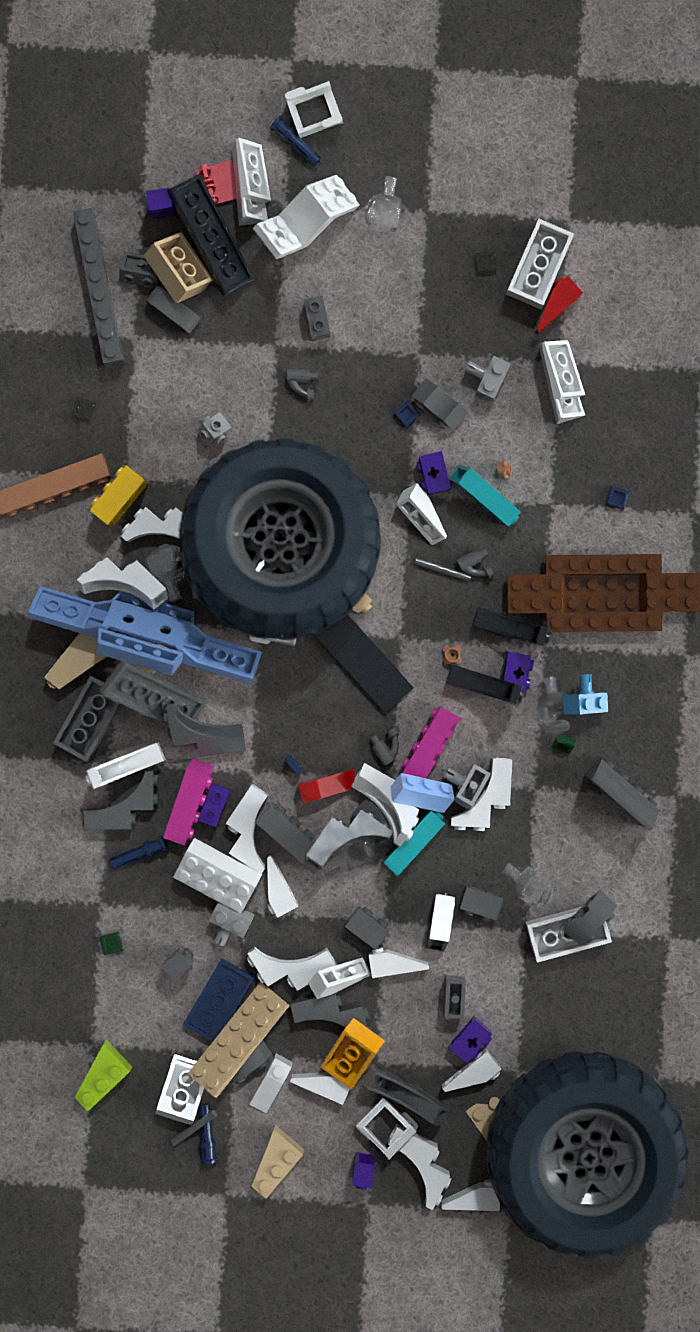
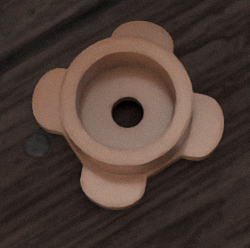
(504, 469)
(448, 658)

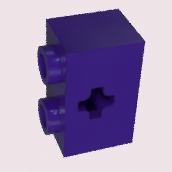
(160, 203)
(436, 462)
(512, 662)
(214, 804)
(473, 1029)
(363, 1171)

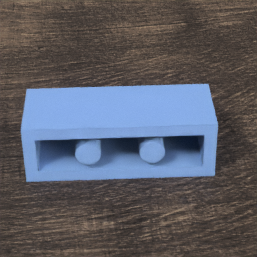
(422, 793)

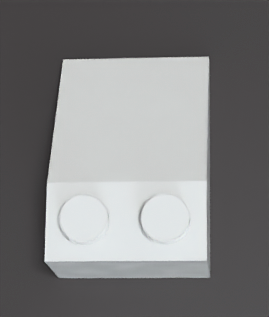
(180, 1092)

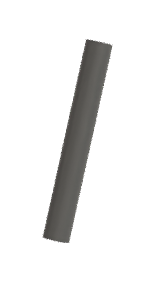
(442, 569)
(194, 1127)

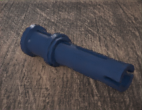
(288, 135)
(147, 850)
(207, 1142)

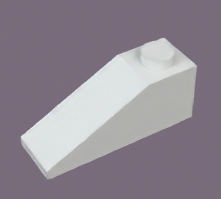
(421, 513)
(279, 894)
(392, 963)
(338, 977)
(474, 1072)
(271, 1083)
(322, 1084)
(477, 1197)

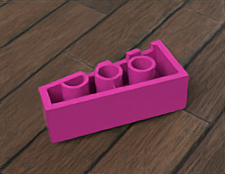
(431, 743)
(188, 801)

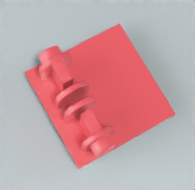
(219, 181)

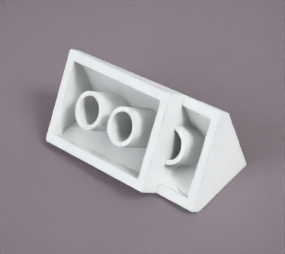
(250, 182)
(562, 380)

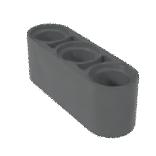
(177, 312)

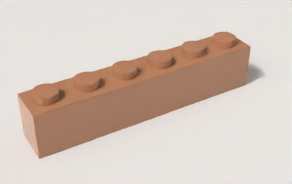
(54, 484)

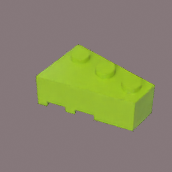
(103, 1075)

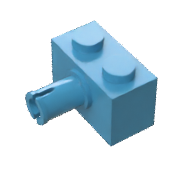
(586, 700)

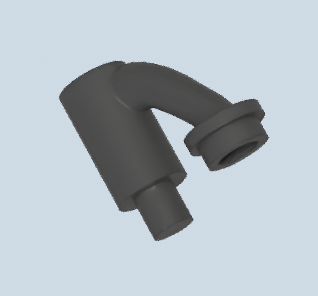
(297, 376)
(473, 558)
(381, 749)

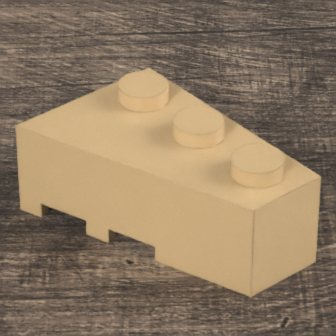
(277, 1160)

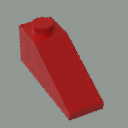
(562, 296)
(326, 785)

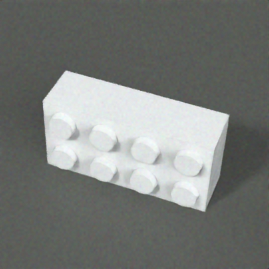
(540, 264)
(217, 875)
(551, 941)

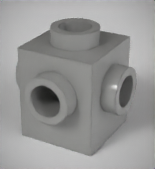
(214, 429)

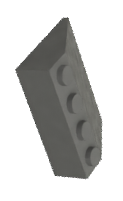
(624, 794)

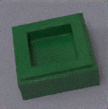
(563, 743)
(111, 943)

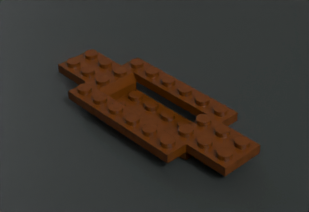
(620, 597)

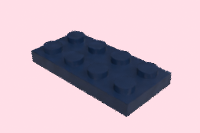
(218, 1000)

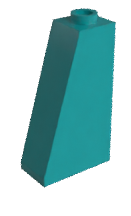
(484, 495)
(423, 832)

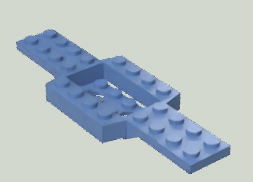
(191, 643)

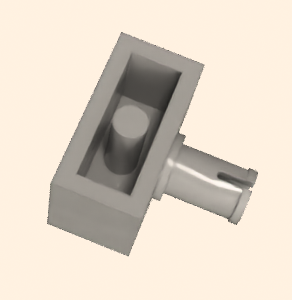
(490, 377)
(469, 785)
(230, 921)

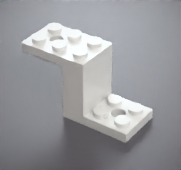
(306, 216)

